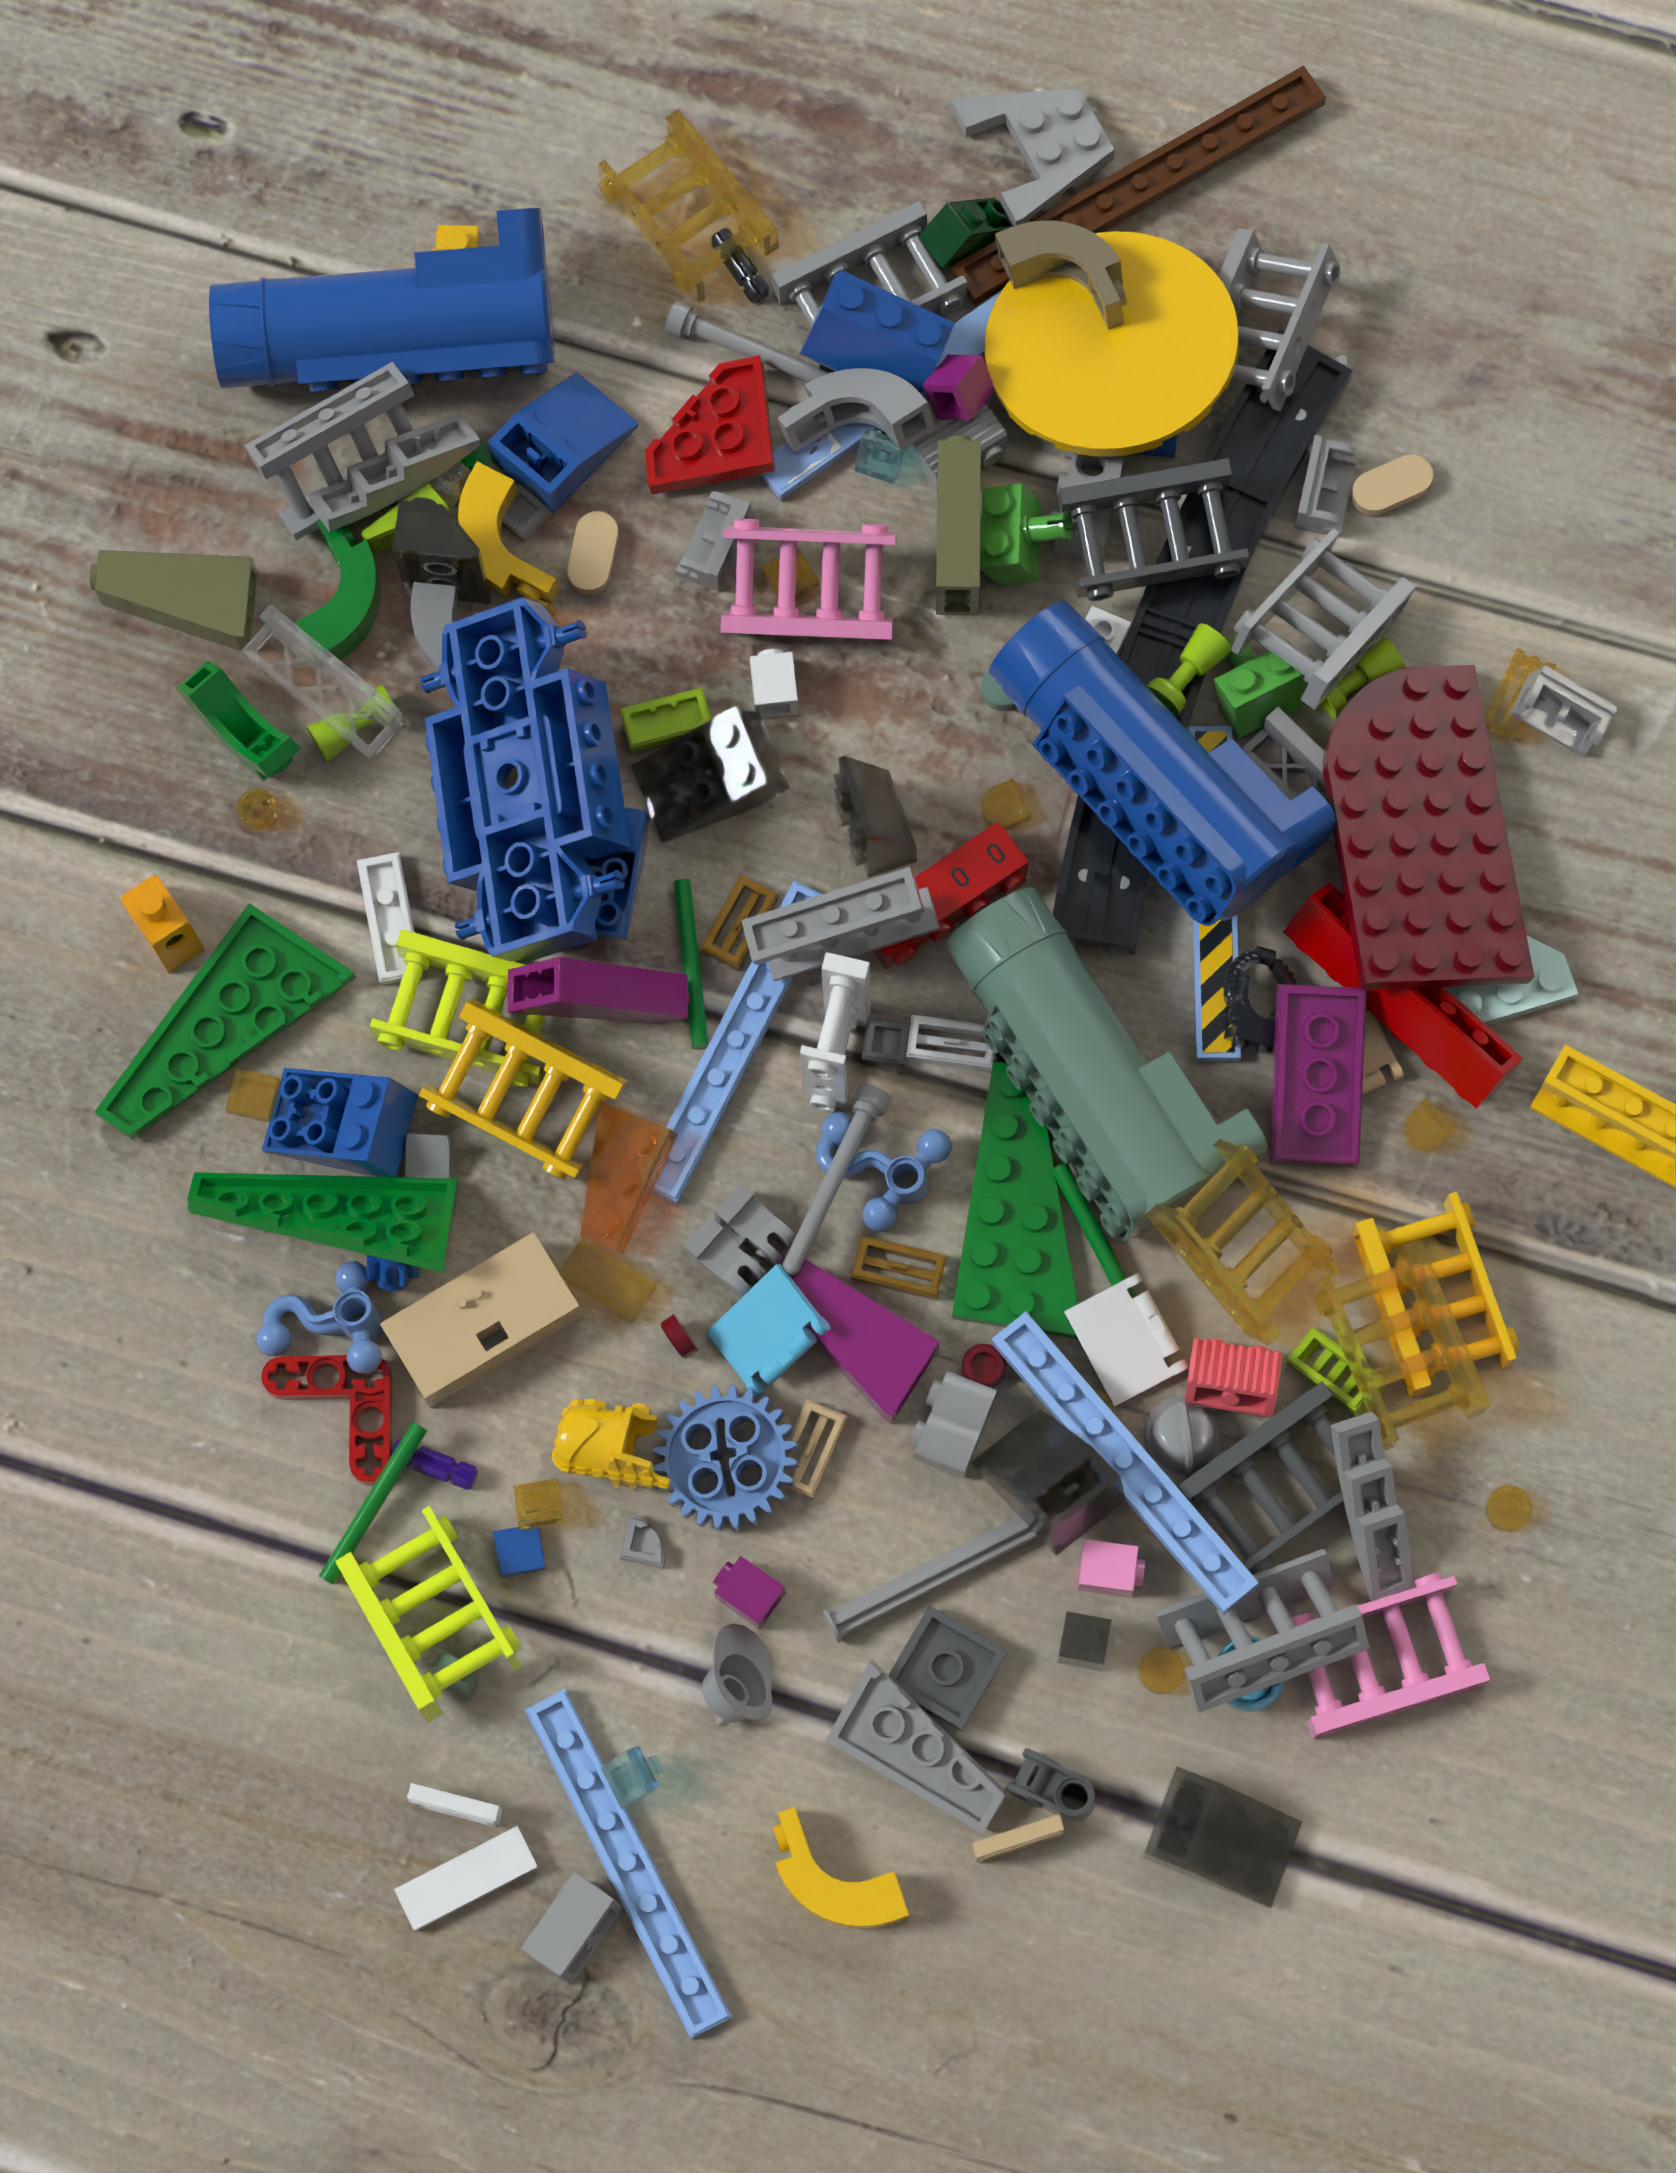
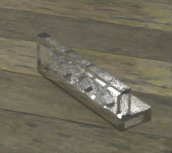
(334, 671)

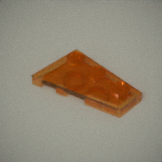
(622, 1175)

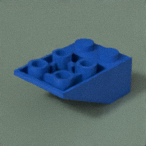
(560, 440)
(618, 905)
(341, 1121)

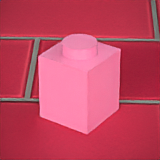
(1110, 1568)

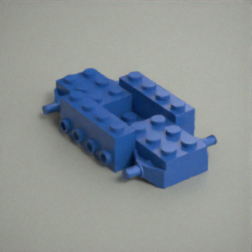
(531, 840)

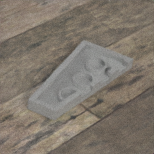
(910, 1748)

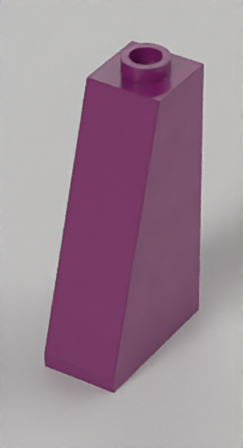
(597, 991)
(867, 1342)

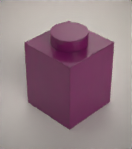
(959, 387)
(748, 1591)

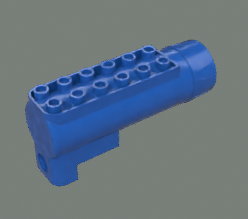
(441, 318)
(1194, 818)

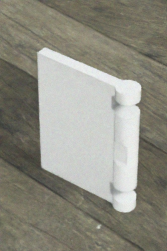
(1125, 1339)

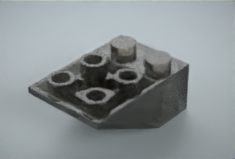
(710, 774)
(875, 817)
(1051, 1480)
(1222, 1837)

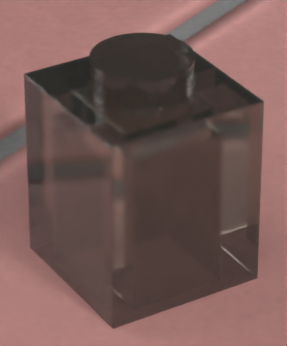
(1084, 1641)

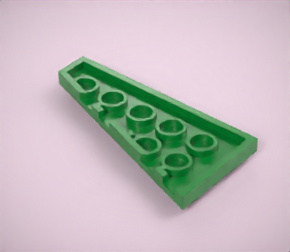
(237, 1002)
(370, 1215)
(1015, 1229)

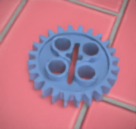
(765, 1449)

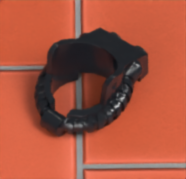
(1246, 1025)

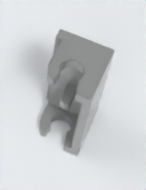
(1326, 486)
(709, 553)
(1563, 710)
(572, 1928)

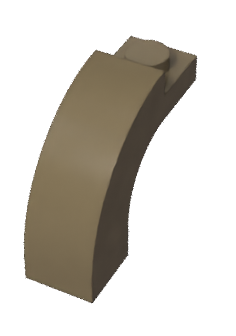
(1067, 251)

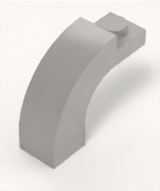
(858, 397)
(431, 610)

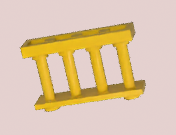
(520, 1046)
(1611, 1113)
(1376, 1243)

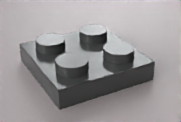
(947, 1667)

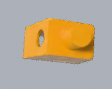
(160, 920)

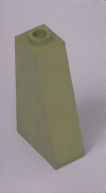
(958, 526)
(184, 592)

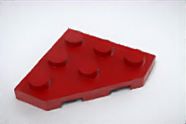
(716, 433)

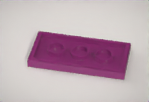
(1318, 1074)

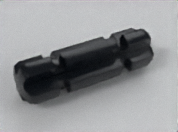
(743, 269)

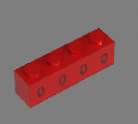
(963, 886)

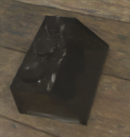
(437, 551)

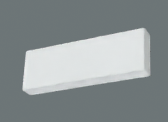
(386, 912)
(466, 1878)

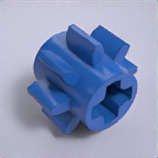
(390, 1274)

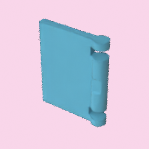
(767, 1329)

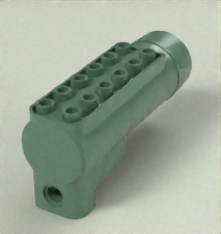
(1118, 1120)

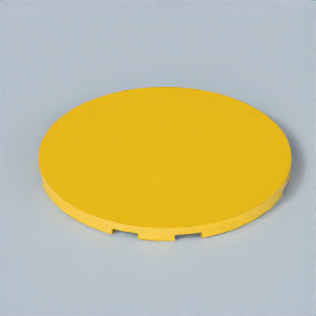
(1120, 385)

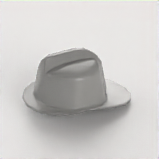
(1182, 1438)
(740, 1677)

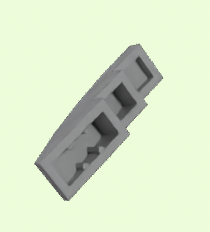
(404, 467)
(1371, 1506)

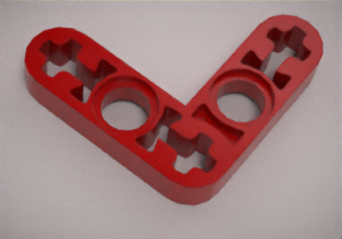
(360, 1398)

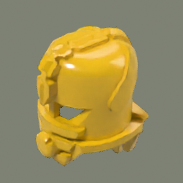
(604, 1441)

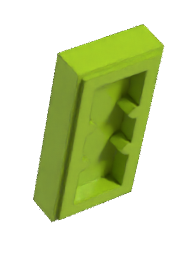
(664, 719)

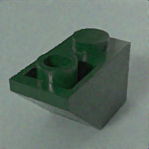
(963, 229)

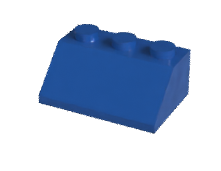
(875, 330)

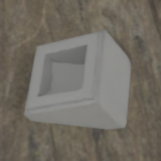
(428, 1156)

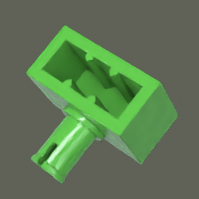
(1013, 533)
(1257, 689)

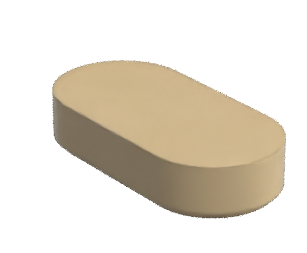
(1392, 485)
(593, 553)

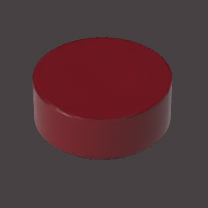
(679, 1336)
(984, 1365)

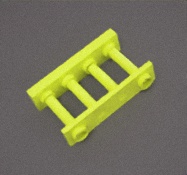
(460, 966)
(407, 1650)

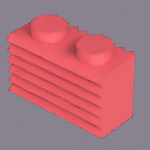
(1233, 1377)

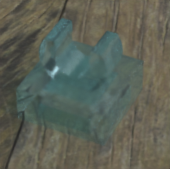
(878, 456)
(632, 1776)

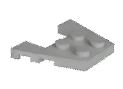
(1054, 135)

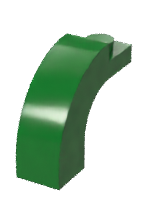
(354, 607)
(237, 722)

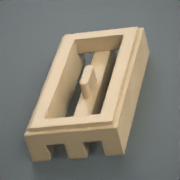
(825, 1414)
(1018, 1839)

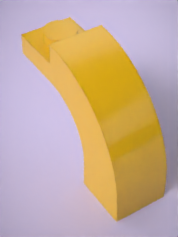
(481, 512)
(840, 1903)

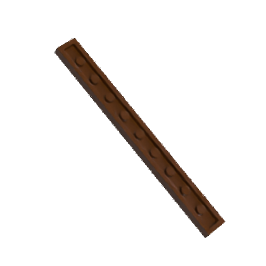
(1163, 170)

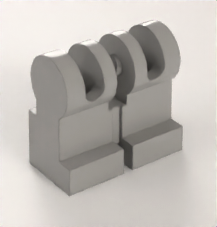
(719, 1242)

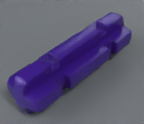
(442, 1467)

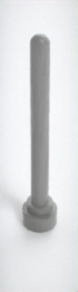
(685, 321)
(868, 1104)

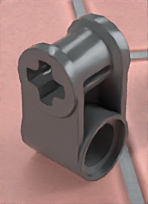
(1049, 1786)

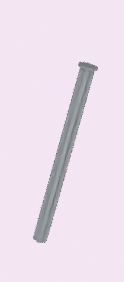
(928, 1577)

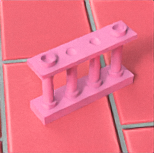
(828, 618)
(1417, 1687)

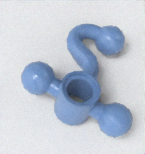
(881, 1212)
(351, 1279)

